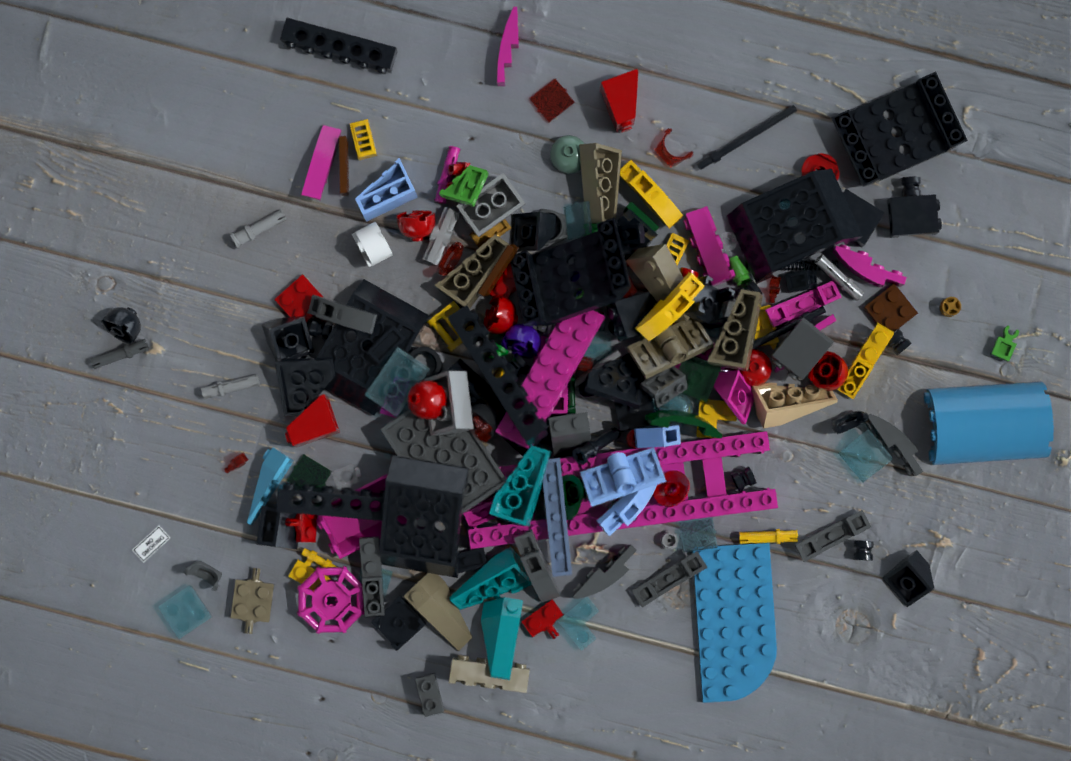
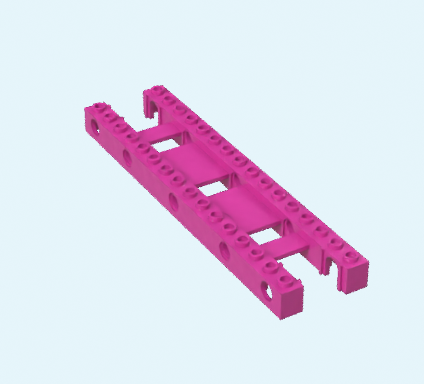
(670, 459)

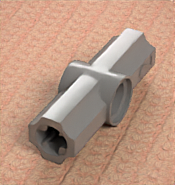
(441, 236)

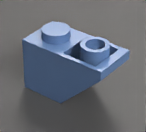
(657, 436)

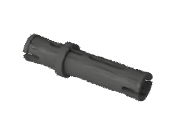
(127, 350)

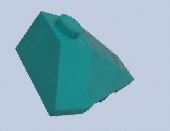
(520, 492)
(498, 576)
(500, 630)

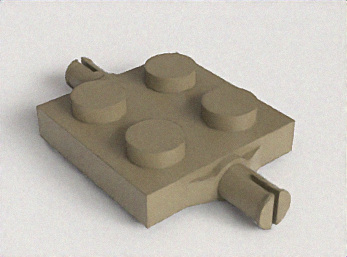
(252, 600)

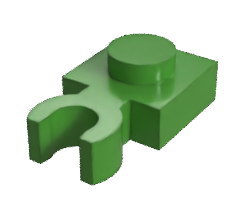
(1004, 346)

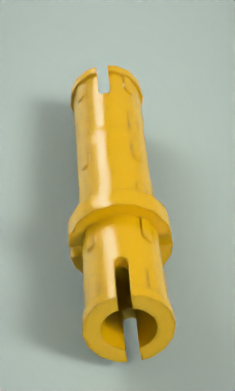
(768, 536)

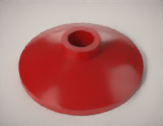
(674, 480)

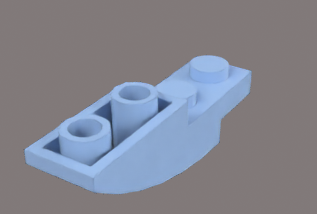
(625, 510)

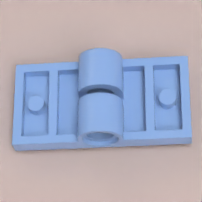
(622, 476)

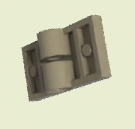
(670, 347)

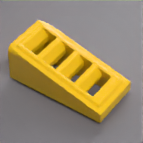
(368, 153)
(680, 239)

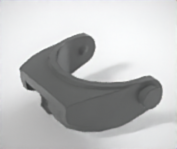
(561, 223)
(195, 570)

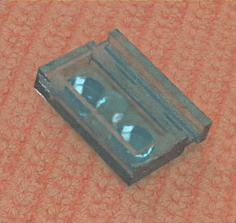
(600, 346)

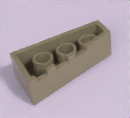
(600, 179)

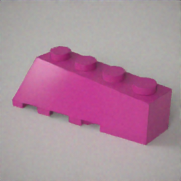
(708, 246)

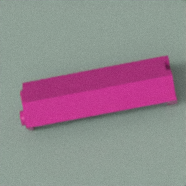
(345, 532)

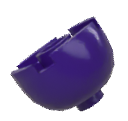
(522, 340)

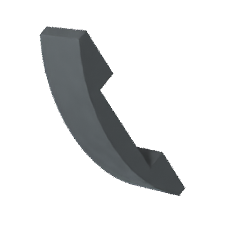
(832, 535)
(669, 578)

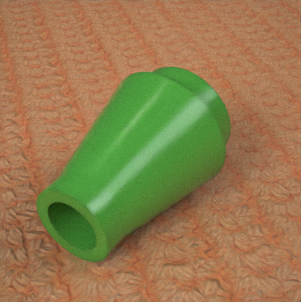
(741, 272)

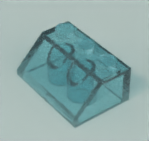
(395, 381)

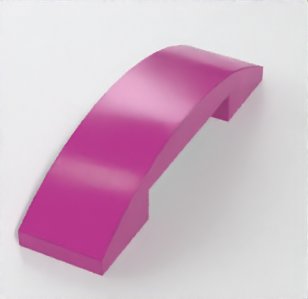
(806, 302)

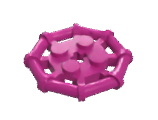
(319, 600)

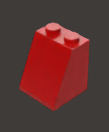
(621, 99)
(313, 423)

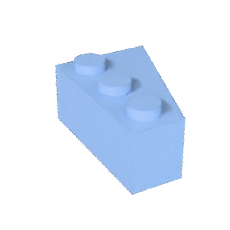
(387, 192)

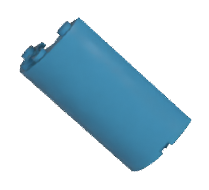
(990, 423)

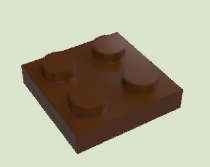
(891, 309)

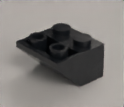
(274, 531)

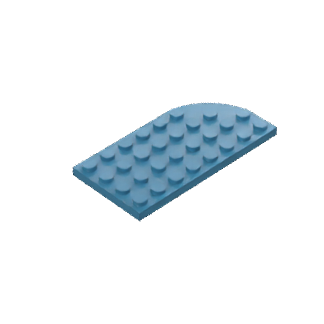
(735, 620)

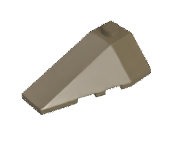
(432, 601)

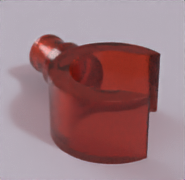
(774, 288)
(482, 430)
(236, 462)

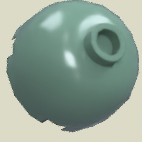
(566, 154)

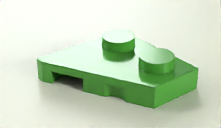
(466, 186)

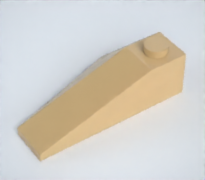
(783, 404)

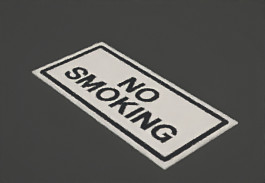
(151, 544)

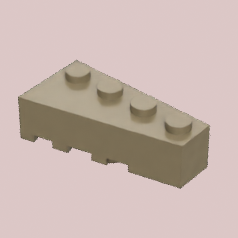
(657, 271)
(466, 280)
(738, 334)
(477, 673)

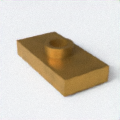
(498, 230)

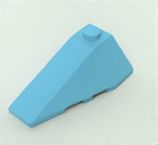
(271, 473)

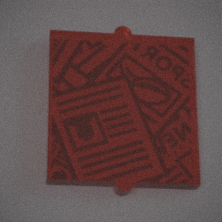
(552, 100)

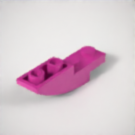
(860, 265)

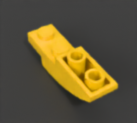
(650, 193)
(670, 309)
(866, 359)

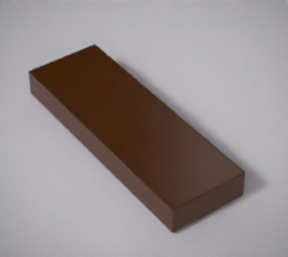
(344, 165)
(498, 270)

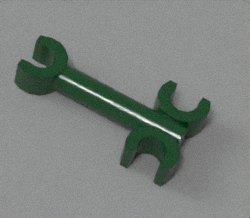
(571, 396)

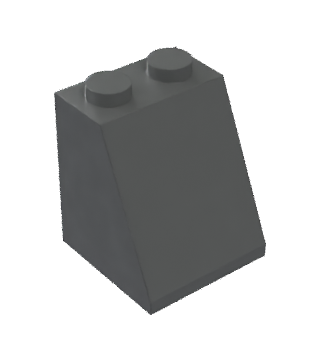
(801, 349)
(569, 433)

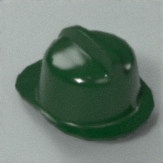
(573, 495)

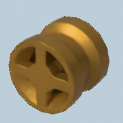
(952, 304)

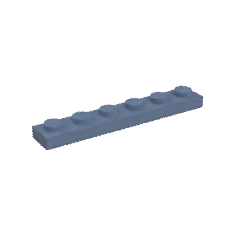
(556, 519)

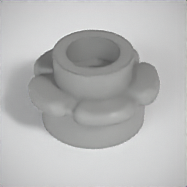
(664, 540)

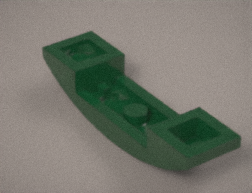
(663, 419)

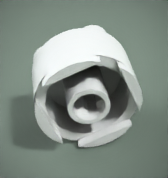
(372, 244)

